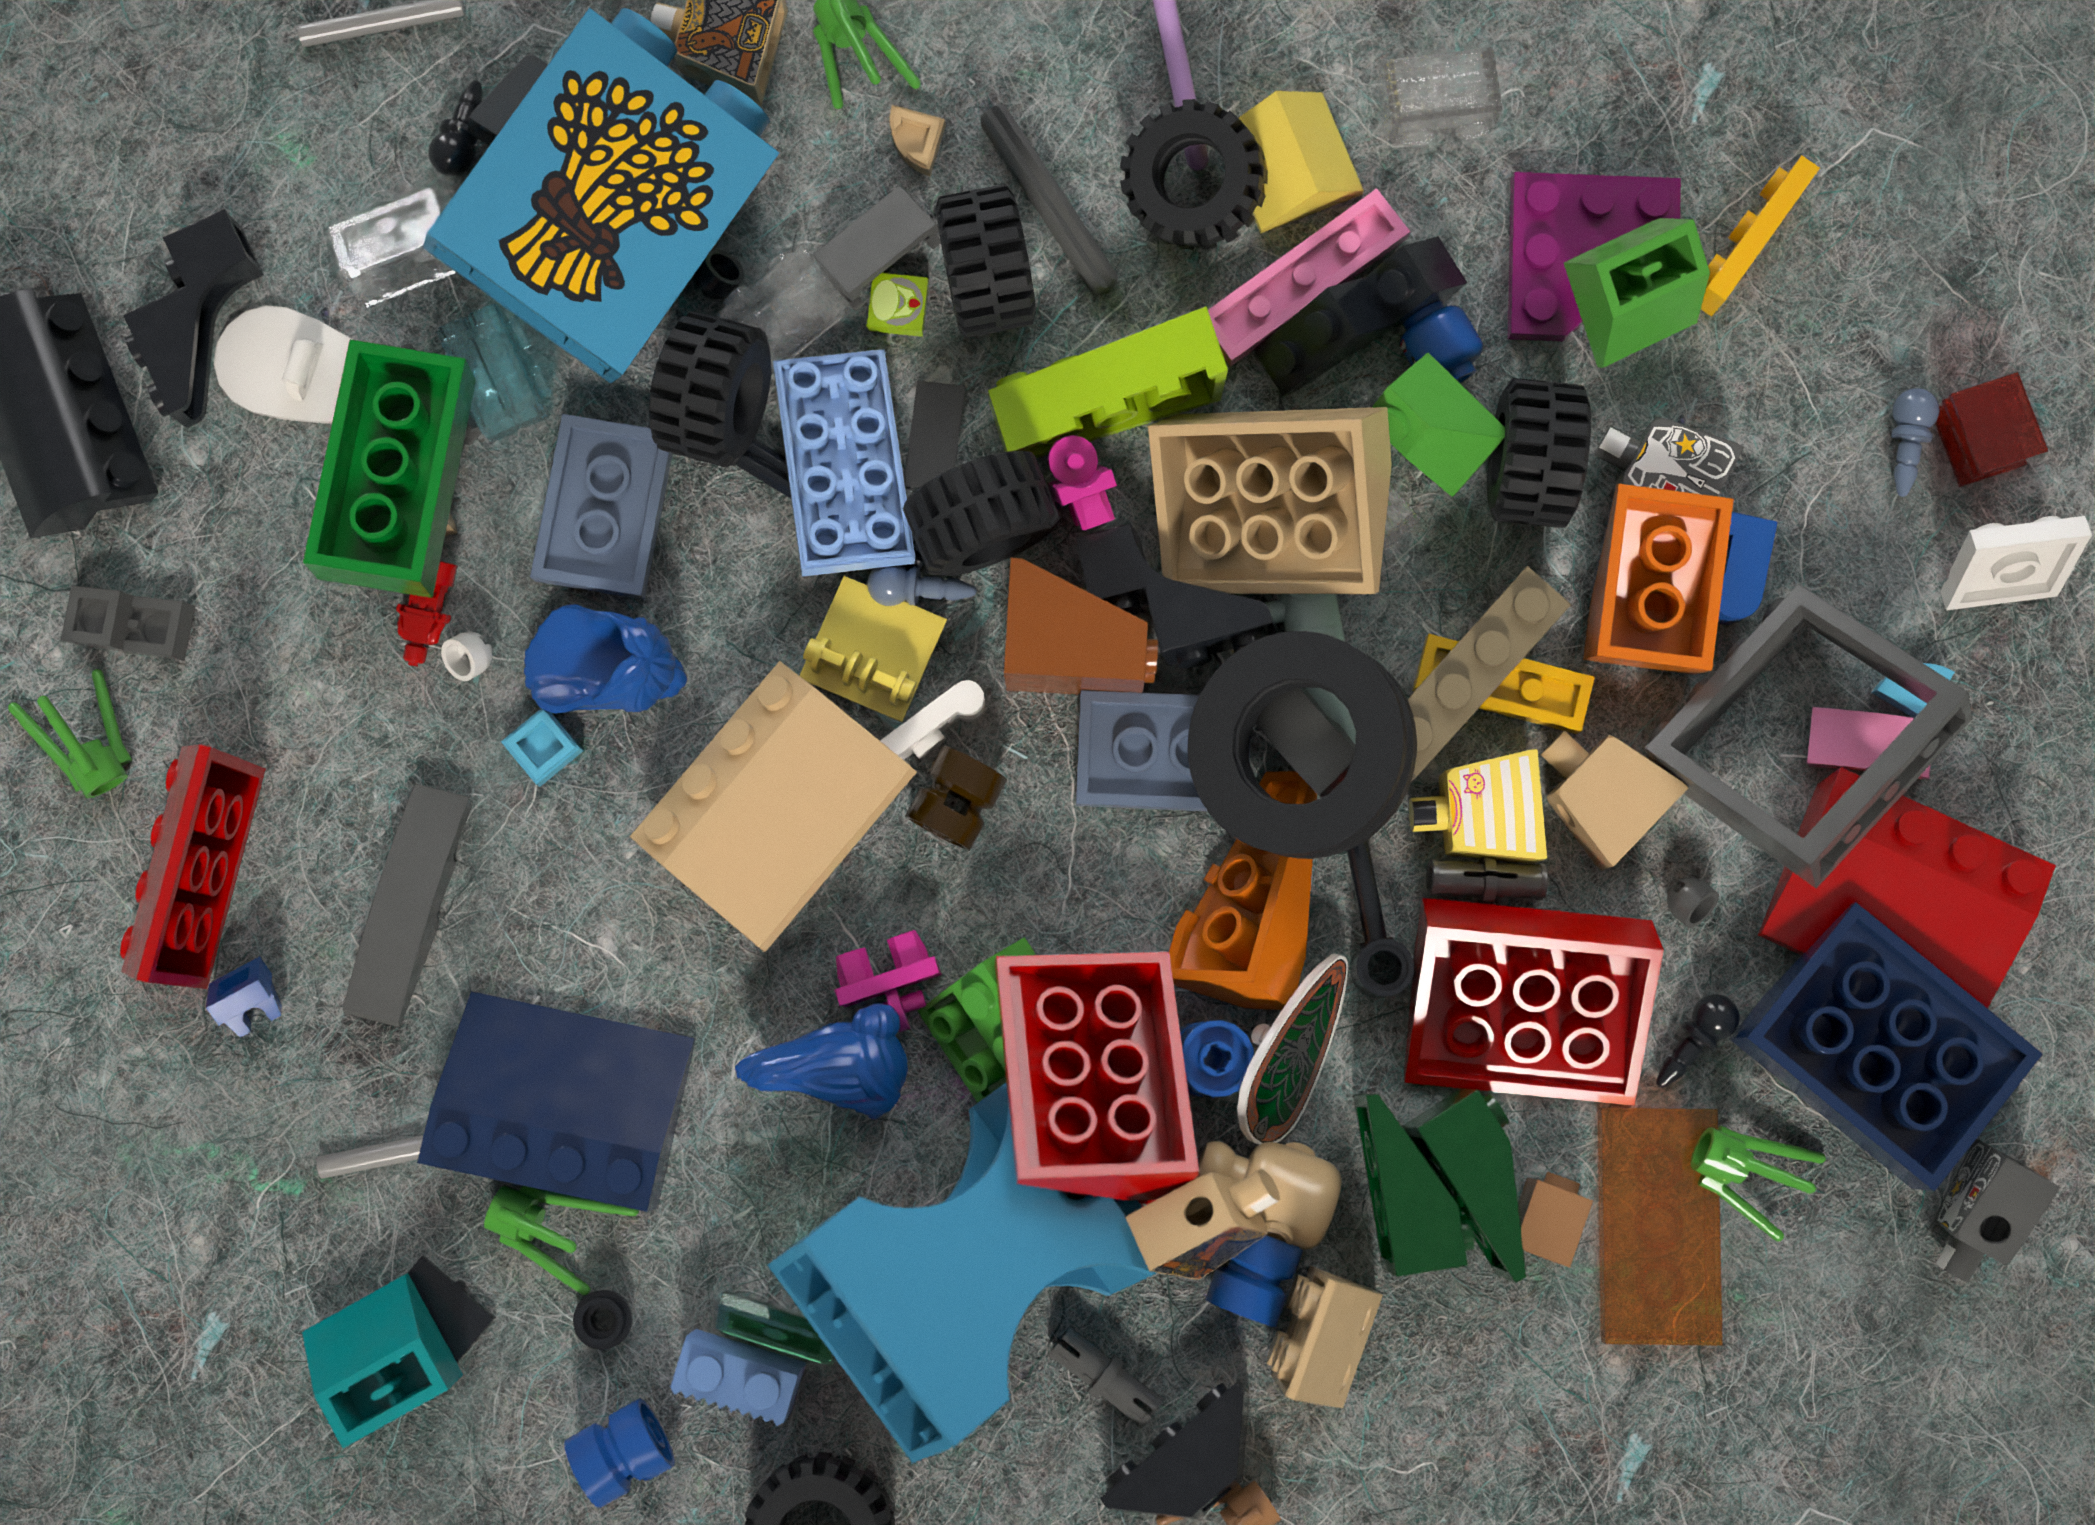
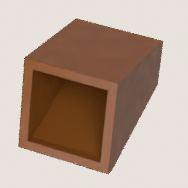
(1071, 639)

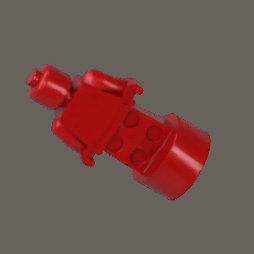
(422, 617)

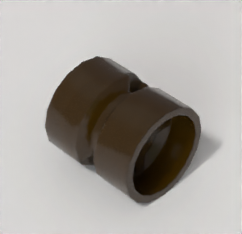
(964, 779)

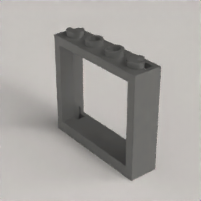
(1875, 790)

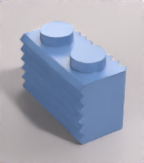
(738, 1376)

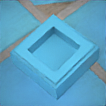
(542, 746)

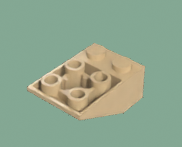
(1324, 1337)

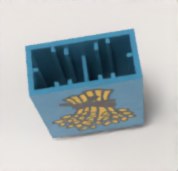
(604, 191)

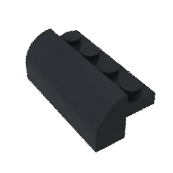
(63, 417)

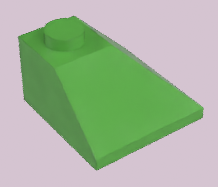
(1439, 424)

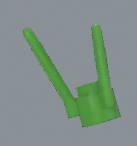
(845, 25)
(91, 765)
(1723, 1159)
(519, 1219)

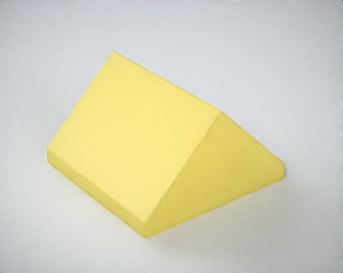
(1302, 157)

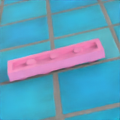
(1291, 282)

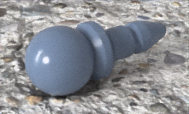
(1914, 414)
(896, 584)

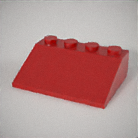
(192, 868)
(1926, 878)
(1531, 1001)
(1096, 1074)

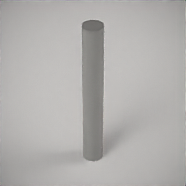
(378, 21)
(369, 1157)

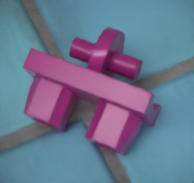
(1080, 481)
(912, 967)

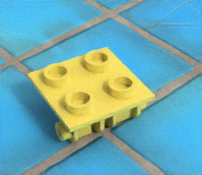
(872, 650)

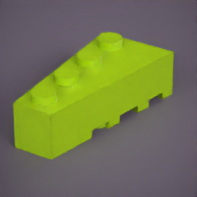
(1112, 386)

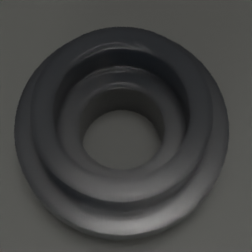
(587, 1329)

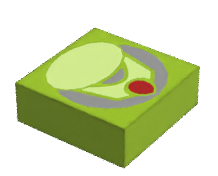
(898, 304)

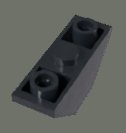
(1191, 1463)

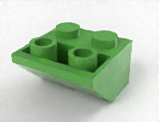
(1639, 287)
(969, 1024)

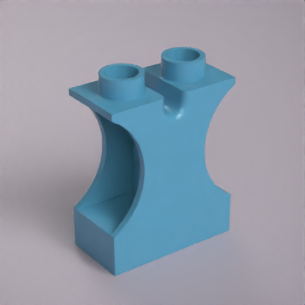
(933, 1294)

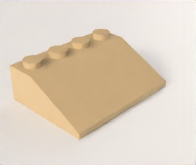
(1273, 499)
(772, 805)

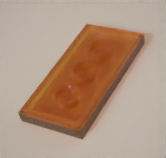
(1657, 1230)

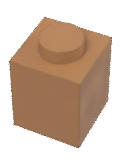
(1552, 1217)

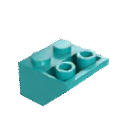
(377, 1360)

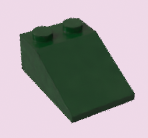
(1474, 1162)
(1411, 1208)

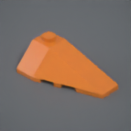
(1252, 921)

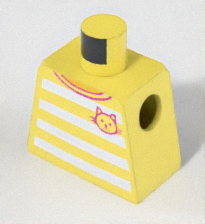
(1488, 810)

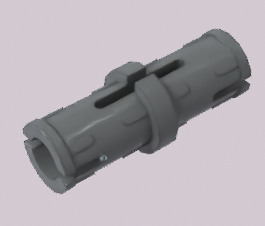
(1487, 879)
(1105, 1377)

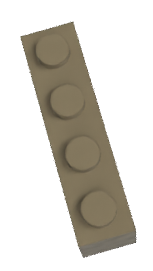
(1482, 661)

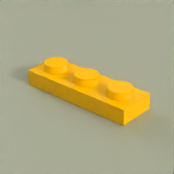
(1755, 231)
(1528, 693)

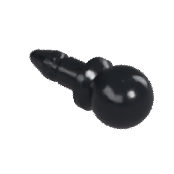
(452, 149)
(1713, 1019)

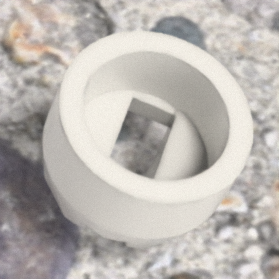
(458, 647)

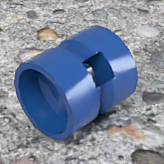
(1215, 1057)
(1253, 1280)
(611, 1456)

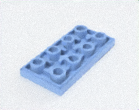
(843, 462)

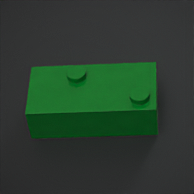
(390, 469)

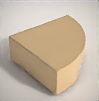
(916, 137)

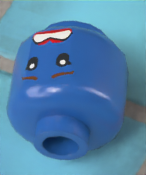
(1446, 336)

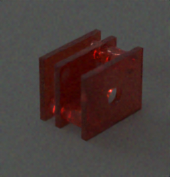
(1989, 429)

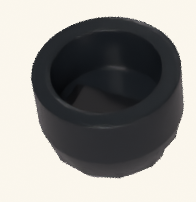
(719, 274)

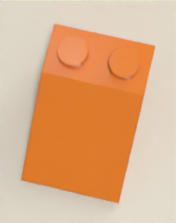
(1659, 580)

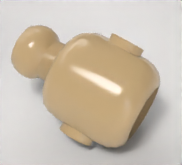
(1305, 1183)

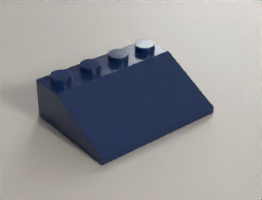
(1887, 1048)
(558, 1102)

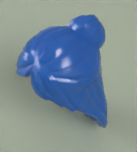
(600, 662)
(841, 1063)

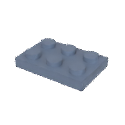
(601, 508)
(1135, 751)

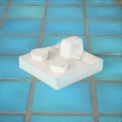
(2015, 562)

